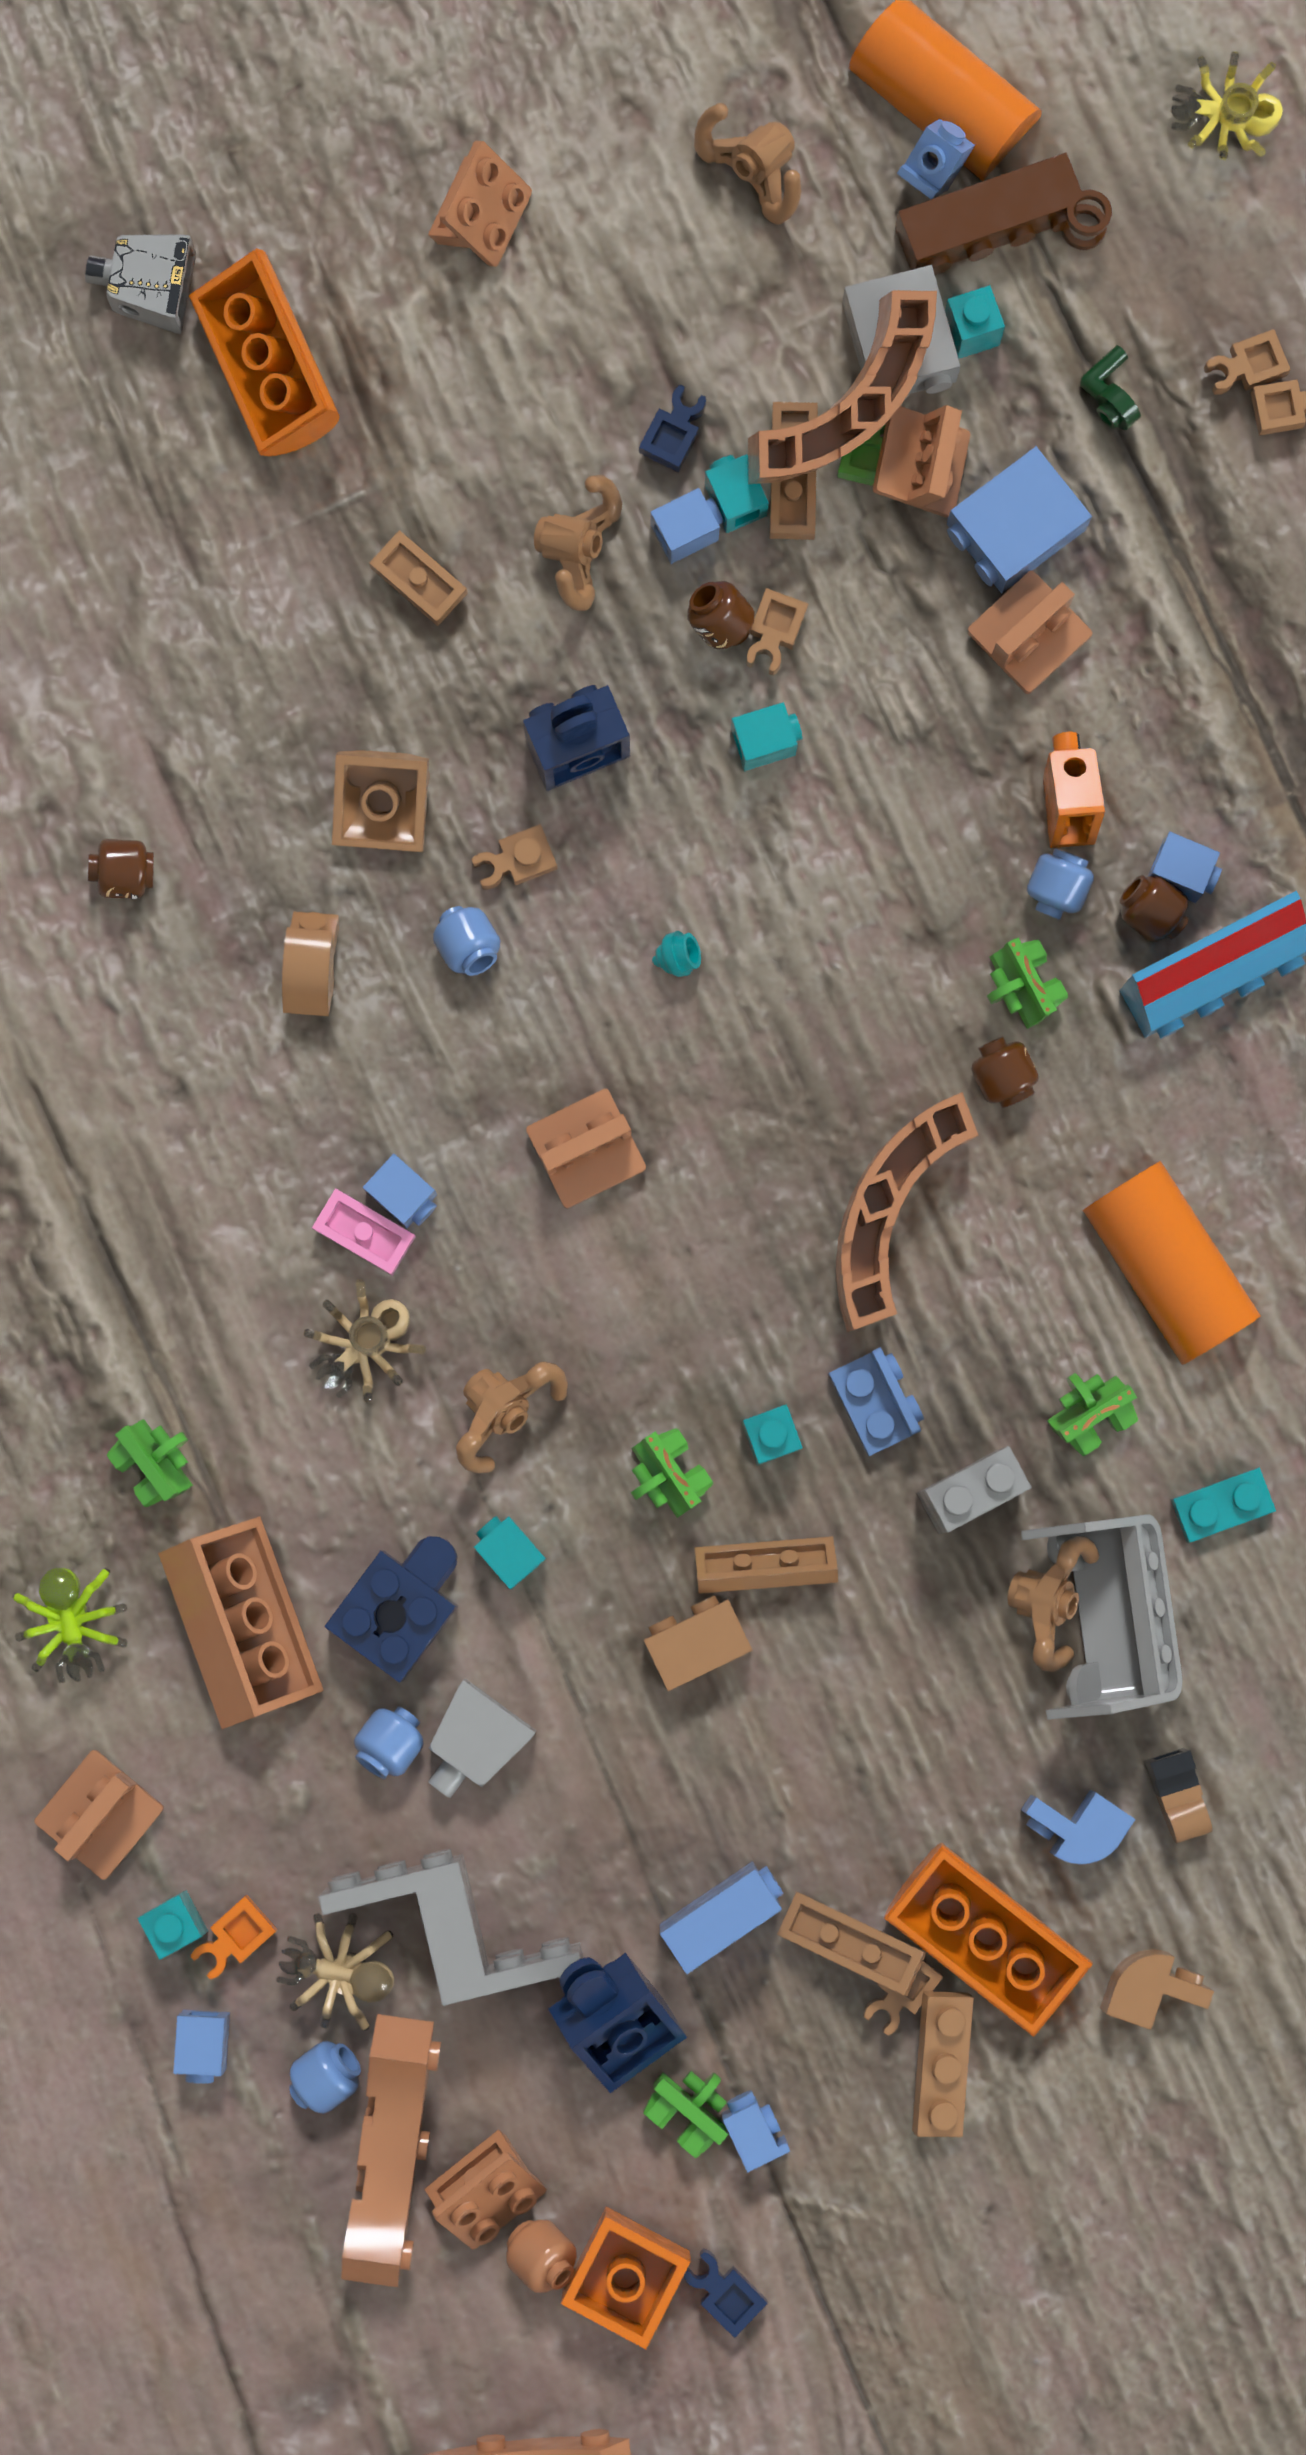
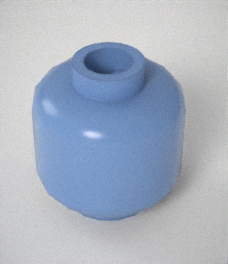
(1060, 883)
(466, 940)
(388, 1742)
(324, 2077)

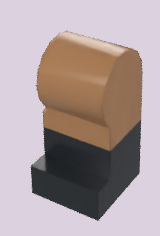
(1179, 1794)

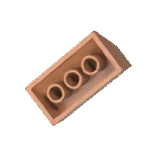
(240, 1622)

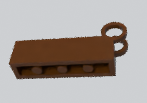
(1000, 213)

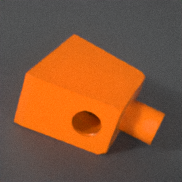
(1072, 793)

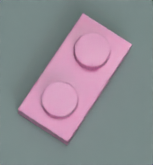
(363, 1232)

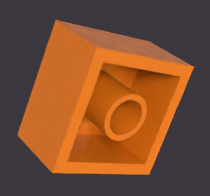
(626, 2277)

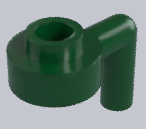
(1115, 404)

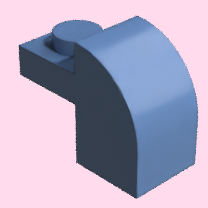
(1090, 1833)

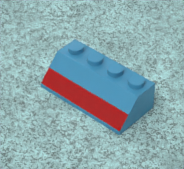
(1218, 966)

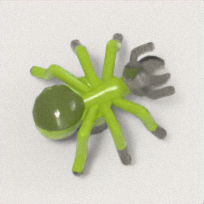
(68, 1615)

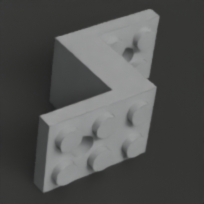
(451, 1926)

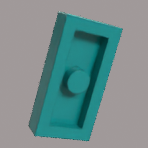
(1223, 1505)

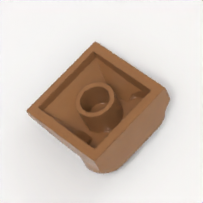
(380, 800)

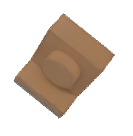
(309, 963)
(1142, 1980)

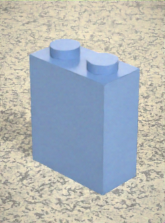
(1017, 520)
(721, 1916)

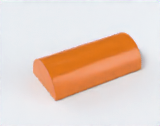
(937, 77)
(265, 356)
(1171, 1263)
(986, 1939)

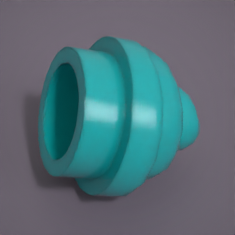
(678, 954)

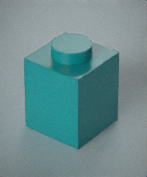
(974, 321)
(736, 498)
(766, 736)
(771, 1434)
(508, 1550)
(172, 1924)

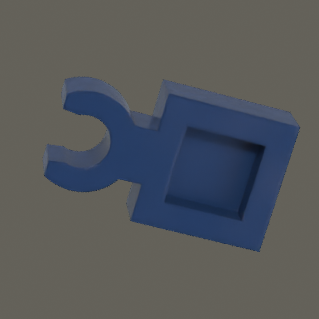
(671, 434)
(729, 2297)

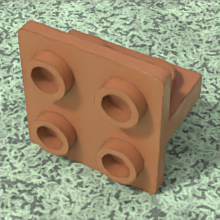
(481, 205)
(923, 459)
(1030, 631)
(586, 1148)
(98, 1815)
(484, 2191)

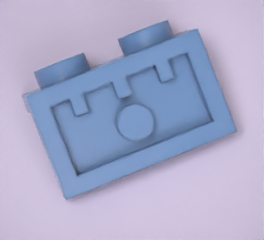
(876, 1401)

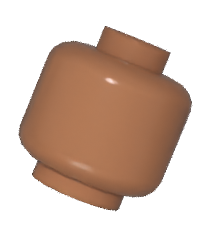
(541, 2256)

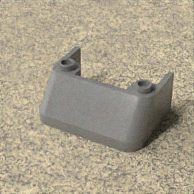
(1122, 1618)

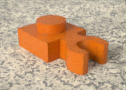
(238, 1933)

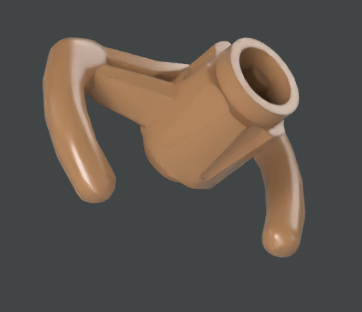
(754, 160)
(578, 541)
(502, 1408)
(1051, 1600)

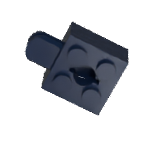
(576, 736)
(398, 1607)
(614, 2019)

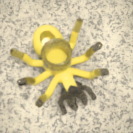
(1236, 111)

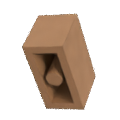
(697, 1643)

